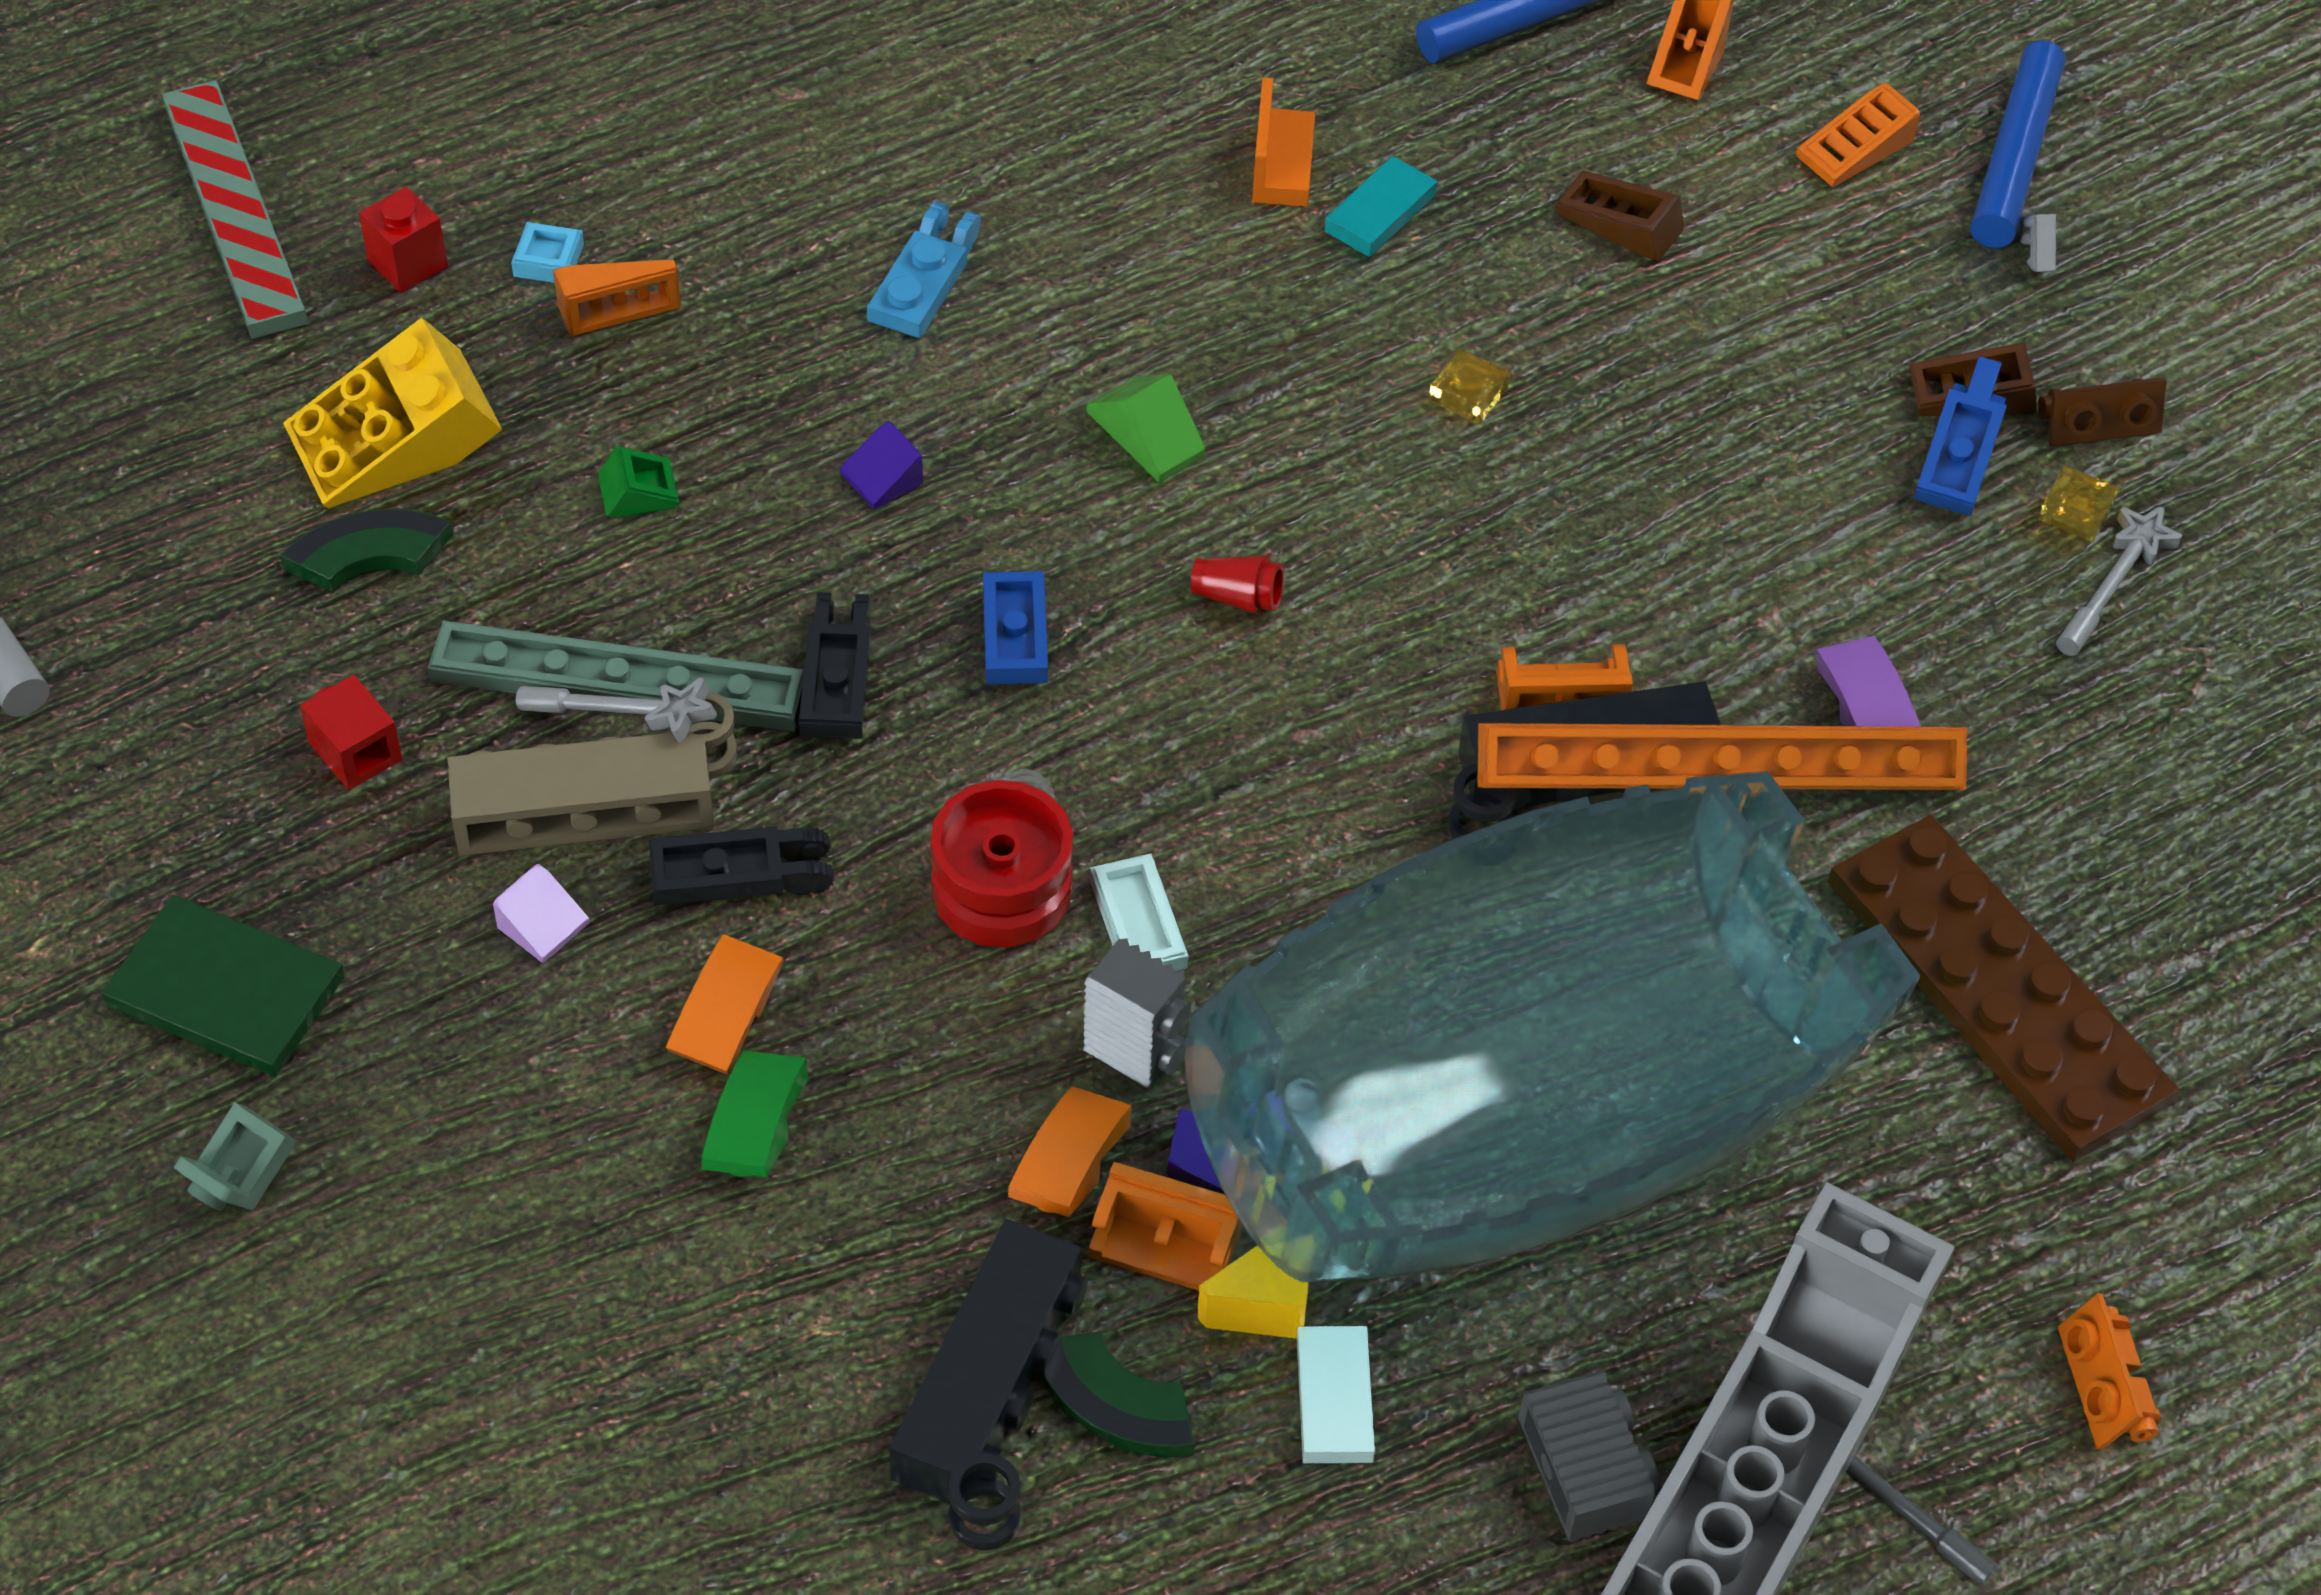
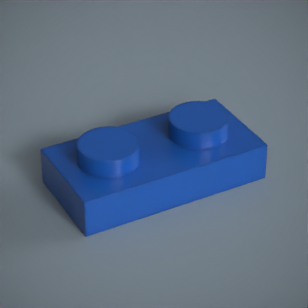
(1015, 627)

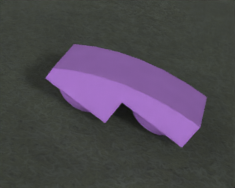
(1865, 684)

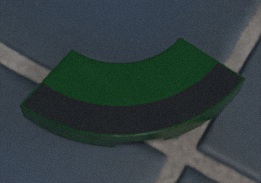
(367, 543)
(1116, 1403)

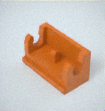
(1551, 683)
(1163, 1227)

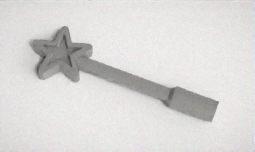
(2140, 536)
(675, 711)

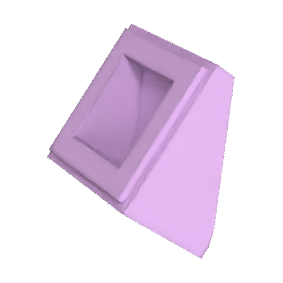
(539, 914)

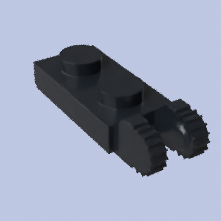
(836, 671)
(739, 864)

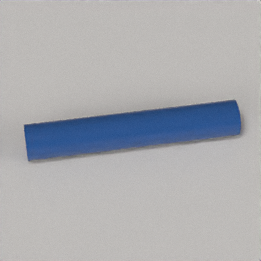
(1485, 22)
(2018, 144)

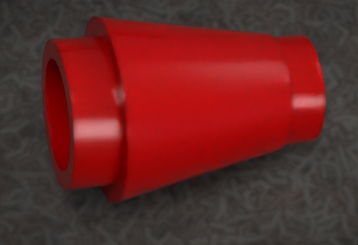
(1240, 581)

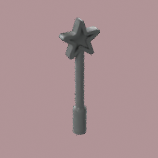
(1947, 1541)

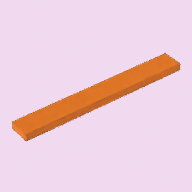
(1670, 753)

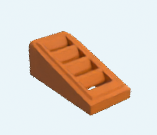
(1880, 109)
(595, 294)

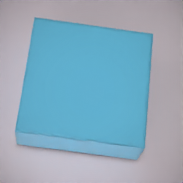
(546, 249)

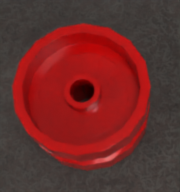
(1001, 863)

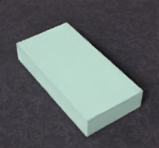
(1138, 908)
(1335, 1394)

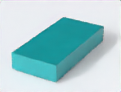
(1380, 206)

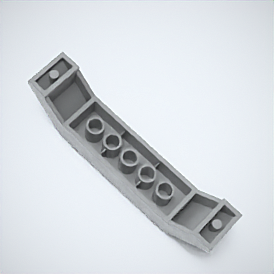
(1789, 1407)

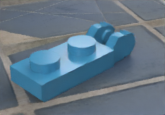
(924, 273)

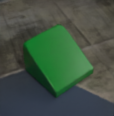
(636, 483)

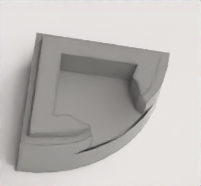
(2040, 234)

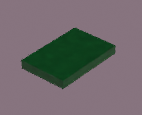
(223, 985)

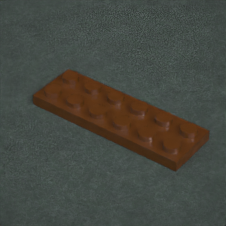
(2005, 988)

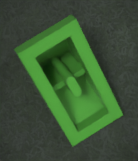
(1150, 424)

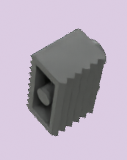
(1135, 1013)
(1589, 1454)

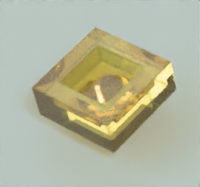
(1469, 386)
(2078, 503)

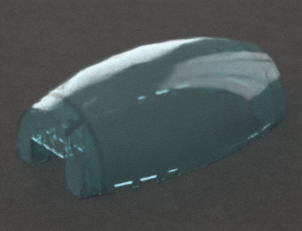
(1531, 1032)

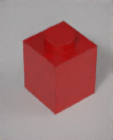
(403, 239)
(351, 732)

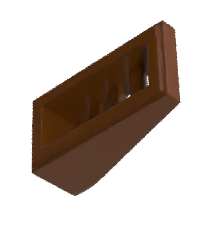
(1648, 233)
(2015, 366)

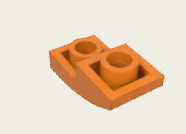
(724, 1004)
(1068, 1150)

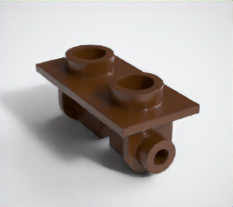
(2104, 411)

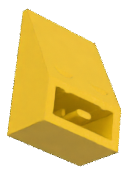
(393, 418)

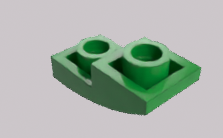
(753, 1113)

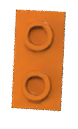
(2100, 1360)

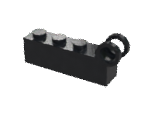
(1665, 705)
(984, 1377)

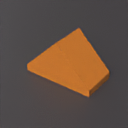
(1691, 46)

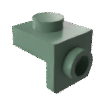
(237, 1160)

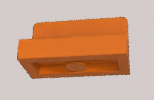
(1282, 153)

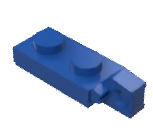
(1963, 442)

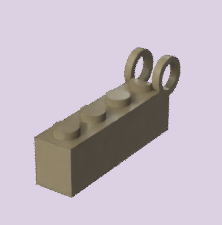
(588, 788)

